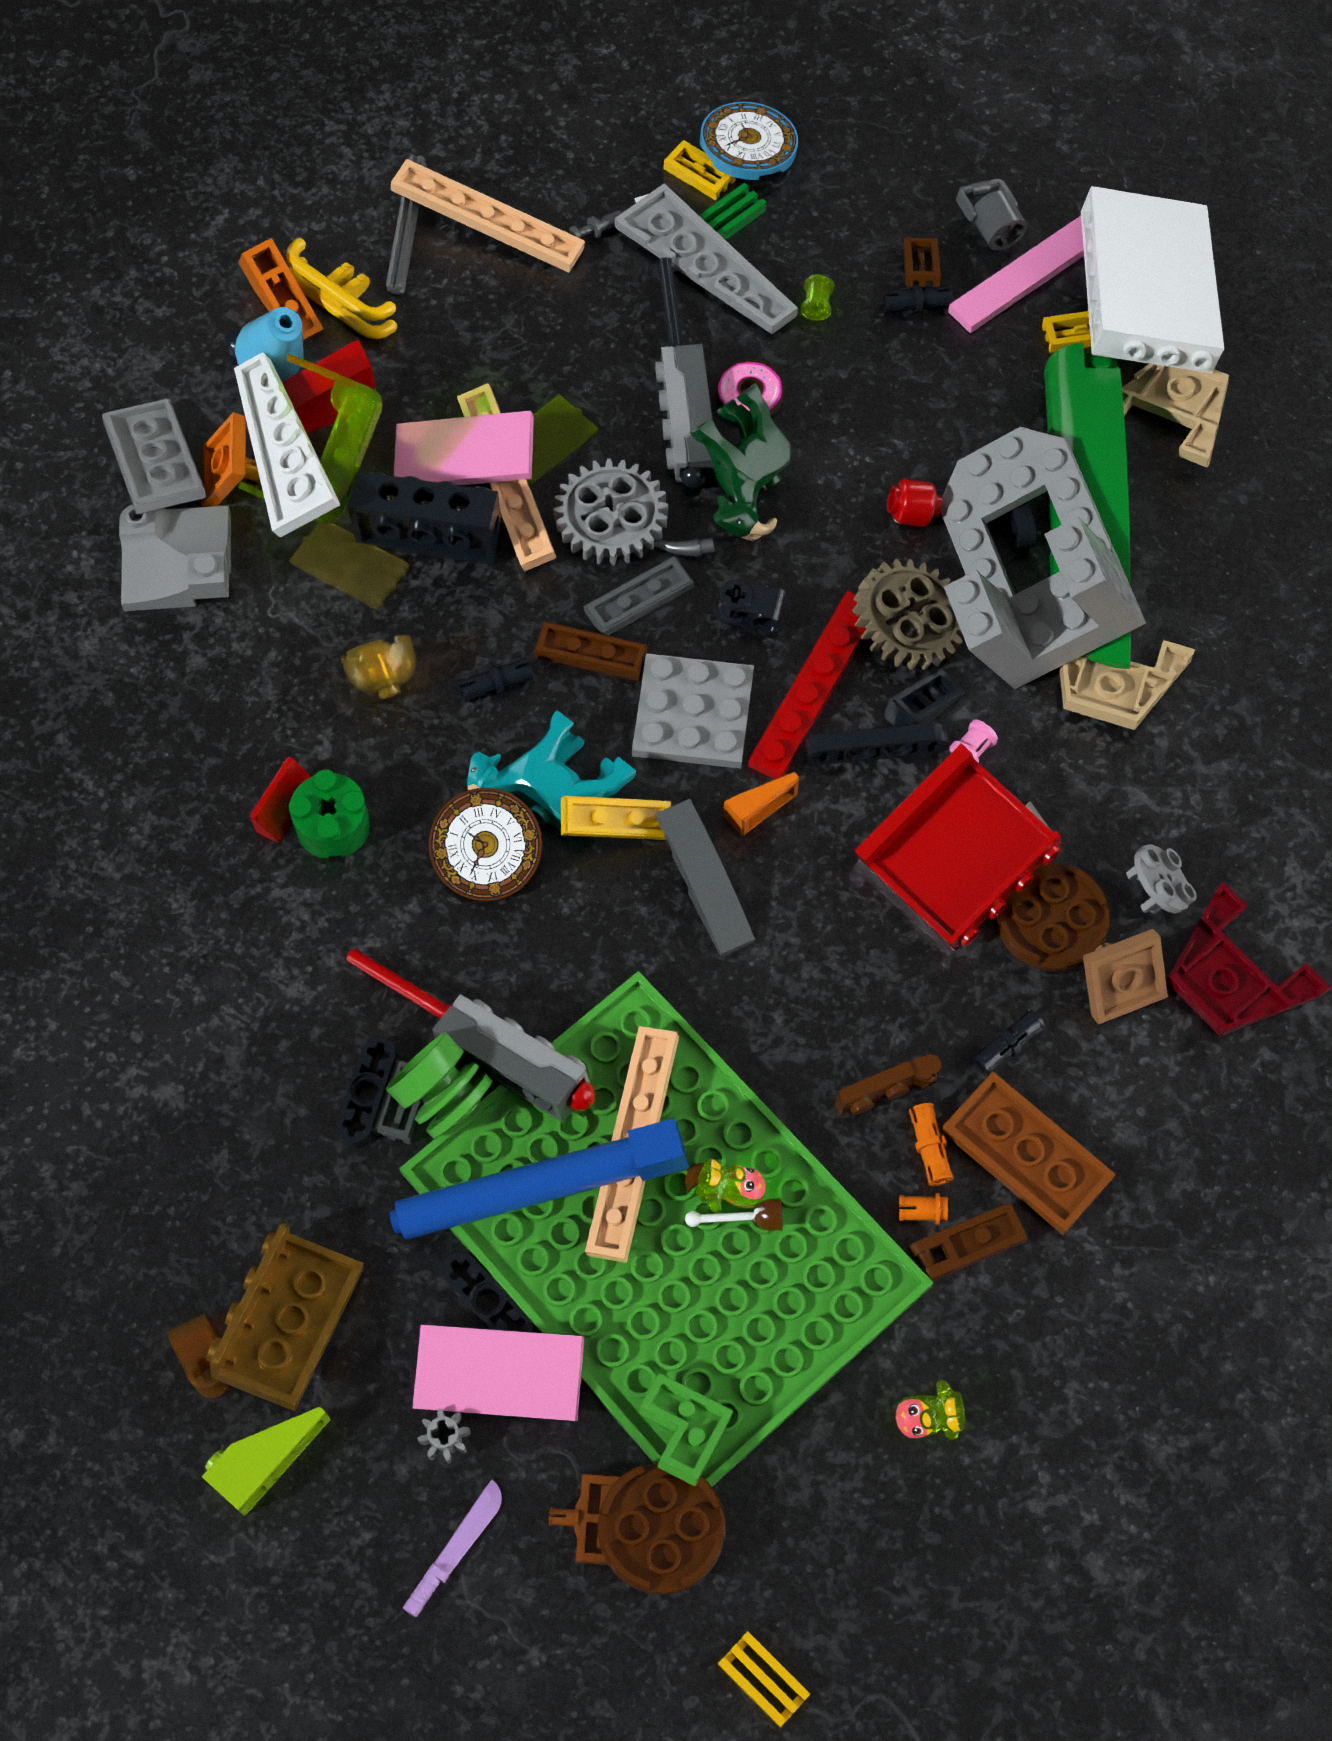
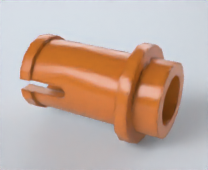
(926, 1208)

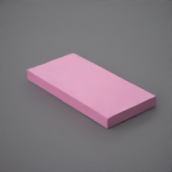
(466, 449)
(498, 1372)

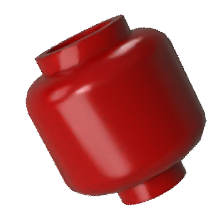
(914, 502)

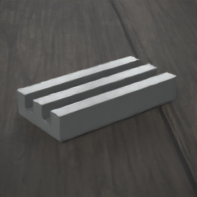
(394, 1131)

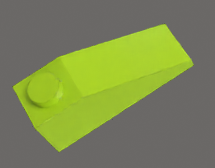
(256, 1462)

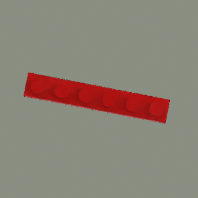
(809, 692)

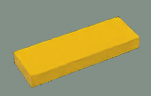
(611, 817)

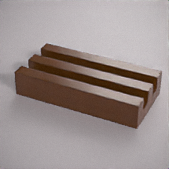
(921, 275)

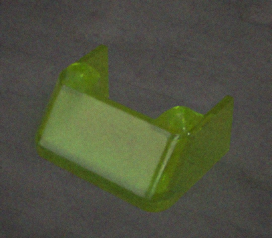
(350, 436)

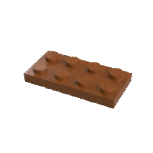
(1028, 1153)

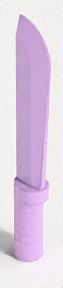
(466, 1534)

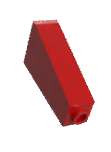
(312, 392)

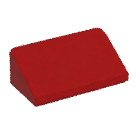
(272, 813)

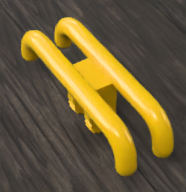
(338, 295)

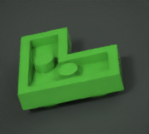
(695, 1424)

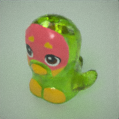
(735, 1184)
(927, 1415)

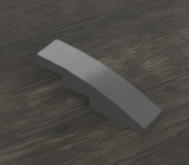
(705, 877)

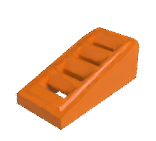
(756, 805)

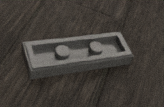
(639, 596)

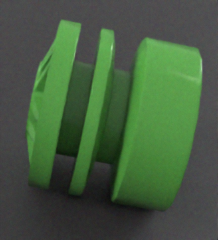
(439, 1085)

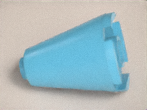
(275, 335)

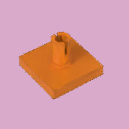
(225, 461)

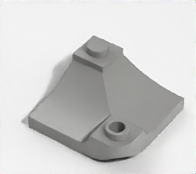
(174, 556)

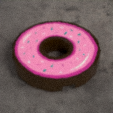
(746, 373)

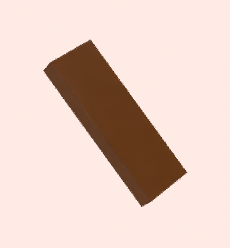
(591, 651)

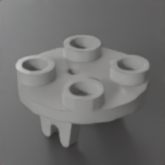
(1162, 880)

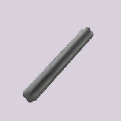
(403, 241)

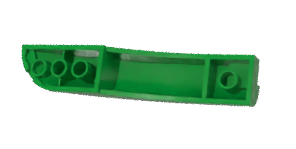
(1088, 412)

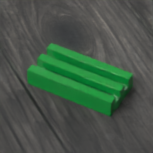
(729, 206)

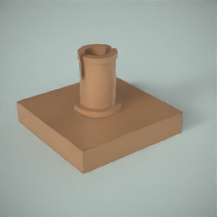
(1125, 976)

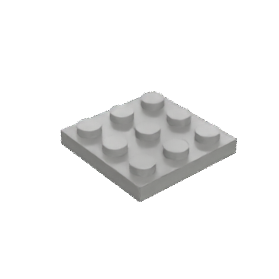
(693, 711)

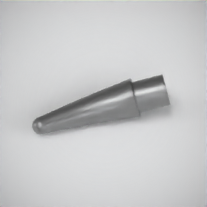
(687, 548)

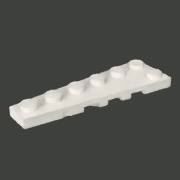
(287, 464)

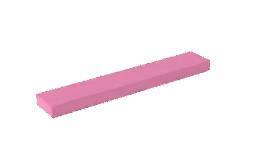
(1019, 277)

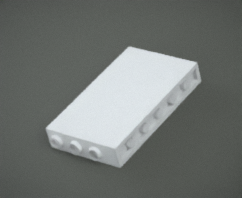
(1151, 280)

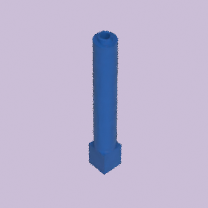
(645, 1153)

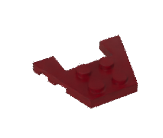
(1225, 983)

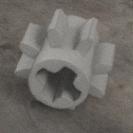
(433, 1431)

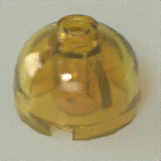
(381, 666)

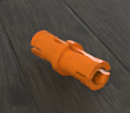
(931, 1144)

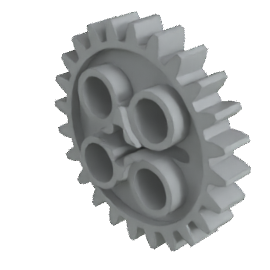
(611, 511)

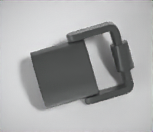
(994, 214)

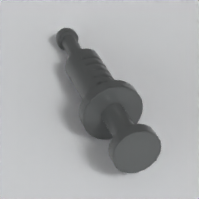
(595, 226)

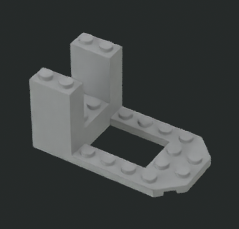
(1061, 615)

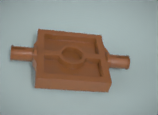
(586, 1517)

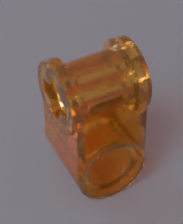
(191, 1345)

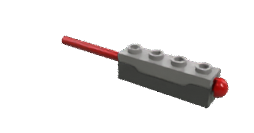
(499, 1047)

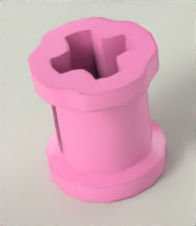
(977, 739)

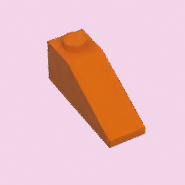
(276, 284)

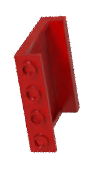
(959, 848)

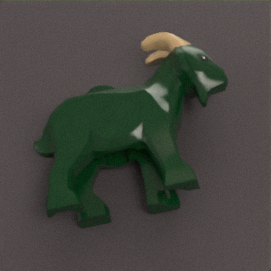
(747, 465)

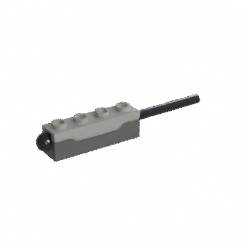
(684, 393)

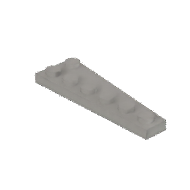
(675, 231)

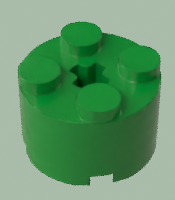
(330, 815)

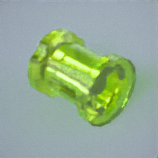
(816, 304)

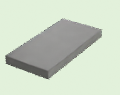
(153, 456)

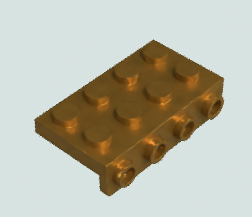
(284, 1318)

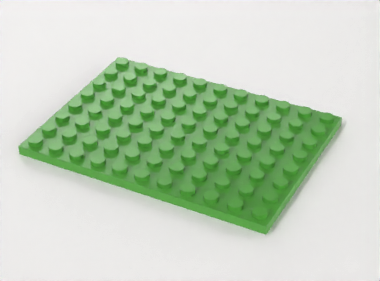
(710, 1305)

